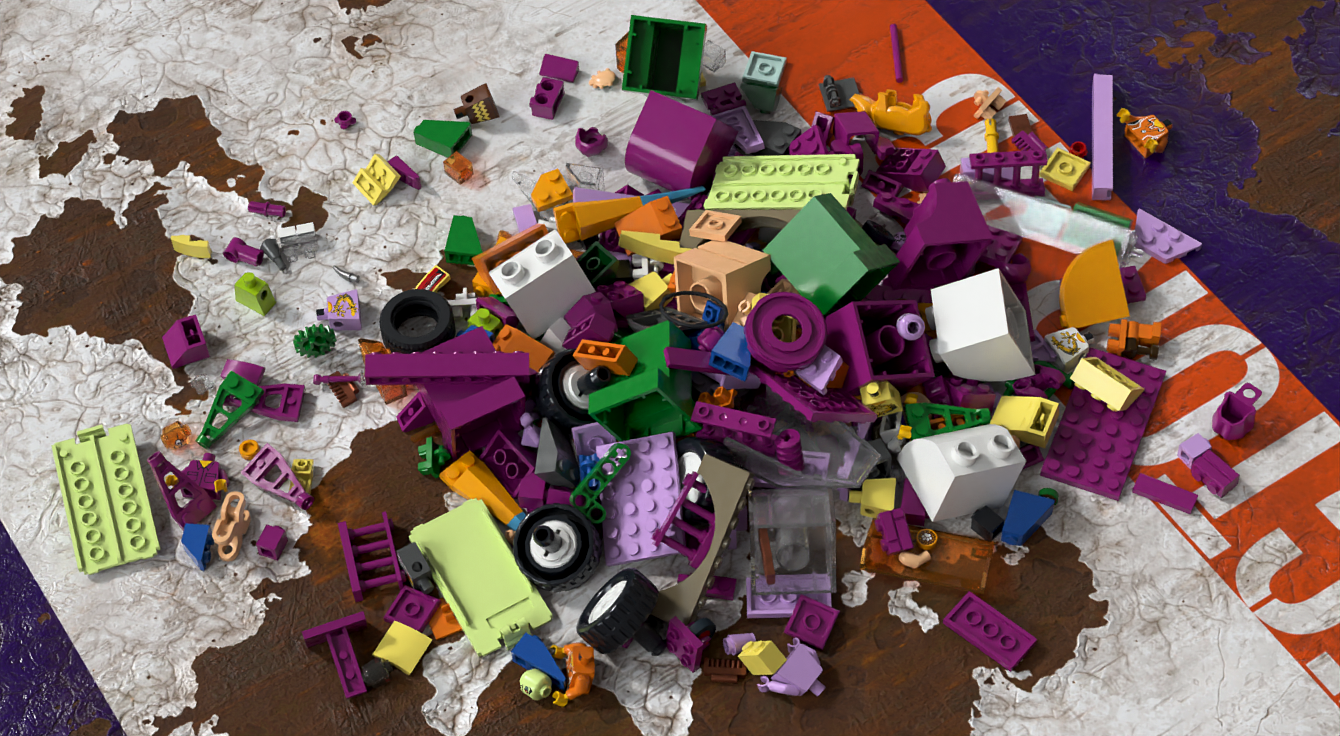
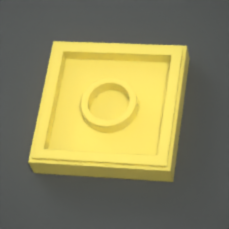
(1064, 169)

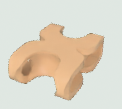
(231, 526)

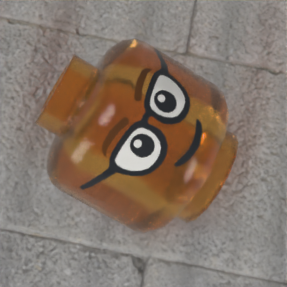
(176, 435)

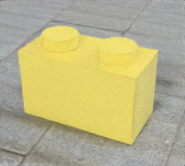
(762, 657)

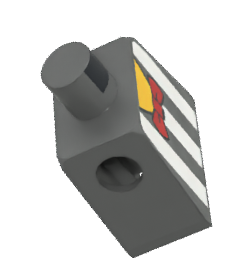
(415, 568)

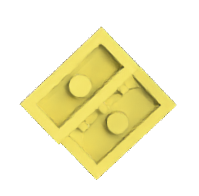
(376, 179)
(402, 647)

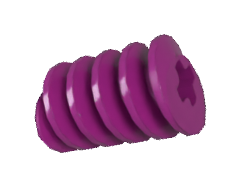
(790, 449)

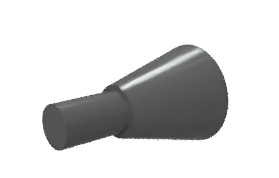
(272, 250)

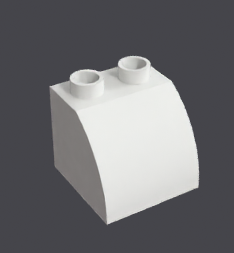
(542, 283)
(980, 329)
(962, 470)

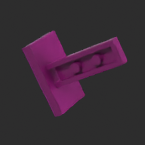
(344, 658)

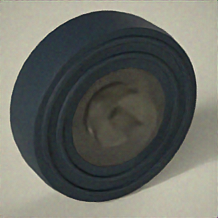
(878, 233)

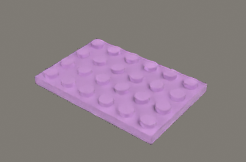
(641, 499)

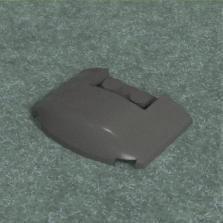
(649, 318)

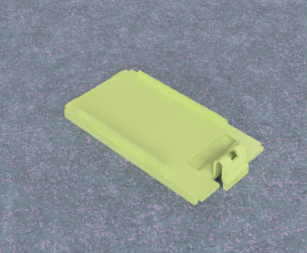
(782, 181)
(105, 498)
(480, 577)

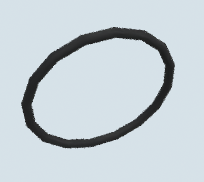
(690, 325)

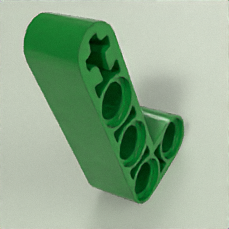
(603, 479)

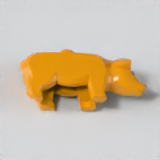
(894, 115)

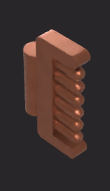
(349, 389)
(723, 673)

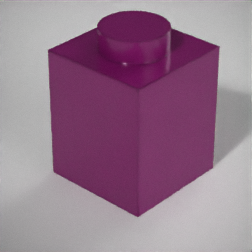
(272, 542)

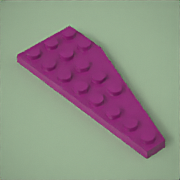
(1000, 250)

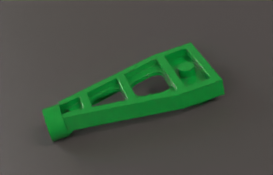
(242, 390)
(918, 418)

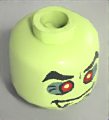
(535, 684)

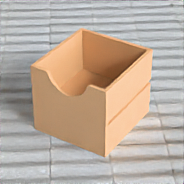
(721, 271)

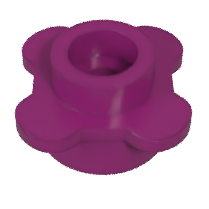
(345, 119)

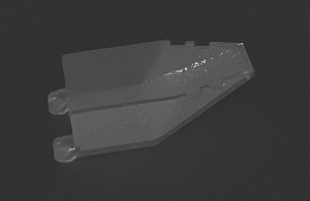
(831, 451)

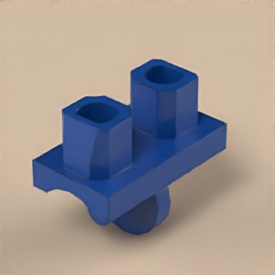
(586, 464)

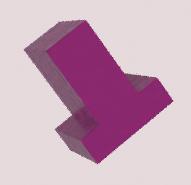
(472, 412)

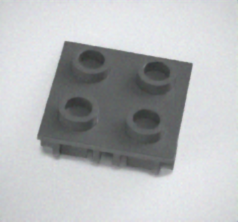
(837, 93)

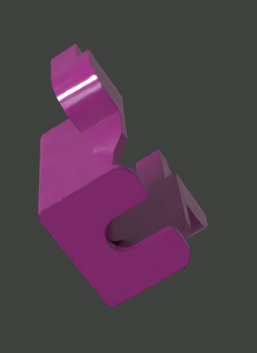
(856, 124)

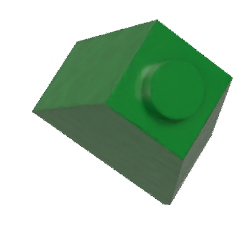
(442, 136)
(462, 241)

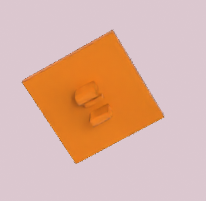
(444, 622)

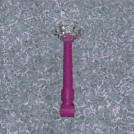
(318, 379)

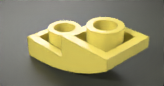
(184, 245)
(304, 472)

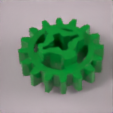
(314, 340)

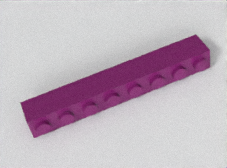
(445, 368)

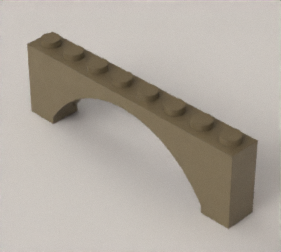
(750, 219)
(728, 492)

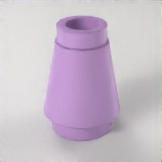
(734, 643)

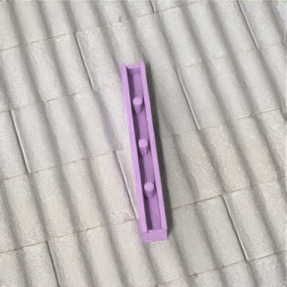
(1102, 137)

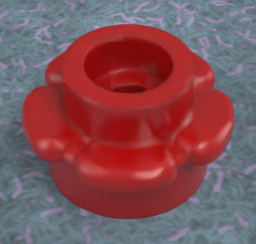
(1078, 149)

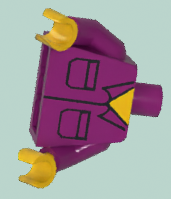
(206, 474)

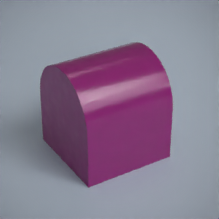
(677, 145)
(873, 349)

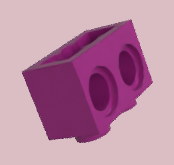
(547, 98)

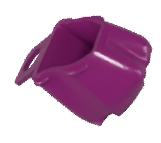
(1236, 413)

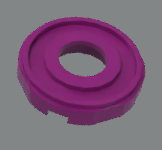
(778, 354)

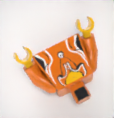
(1145, 132)
(579, 670)

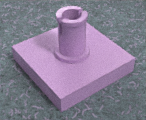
(588, 437)

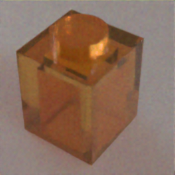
(458, 168)

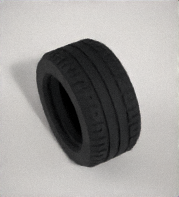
(412, 304)

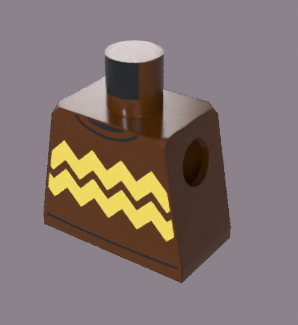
(477, 105)

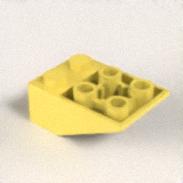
(1027, 418)

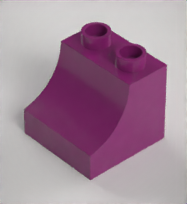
(941, 238)

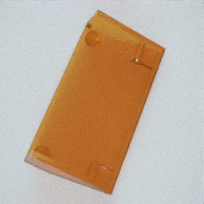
(954, 563)

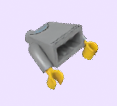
(895, 429)

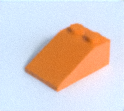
(654, 217)
(514, 340)

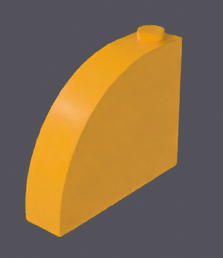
(1092, 288)

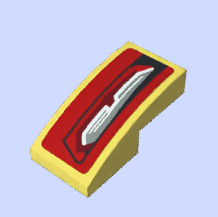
(434, 279)

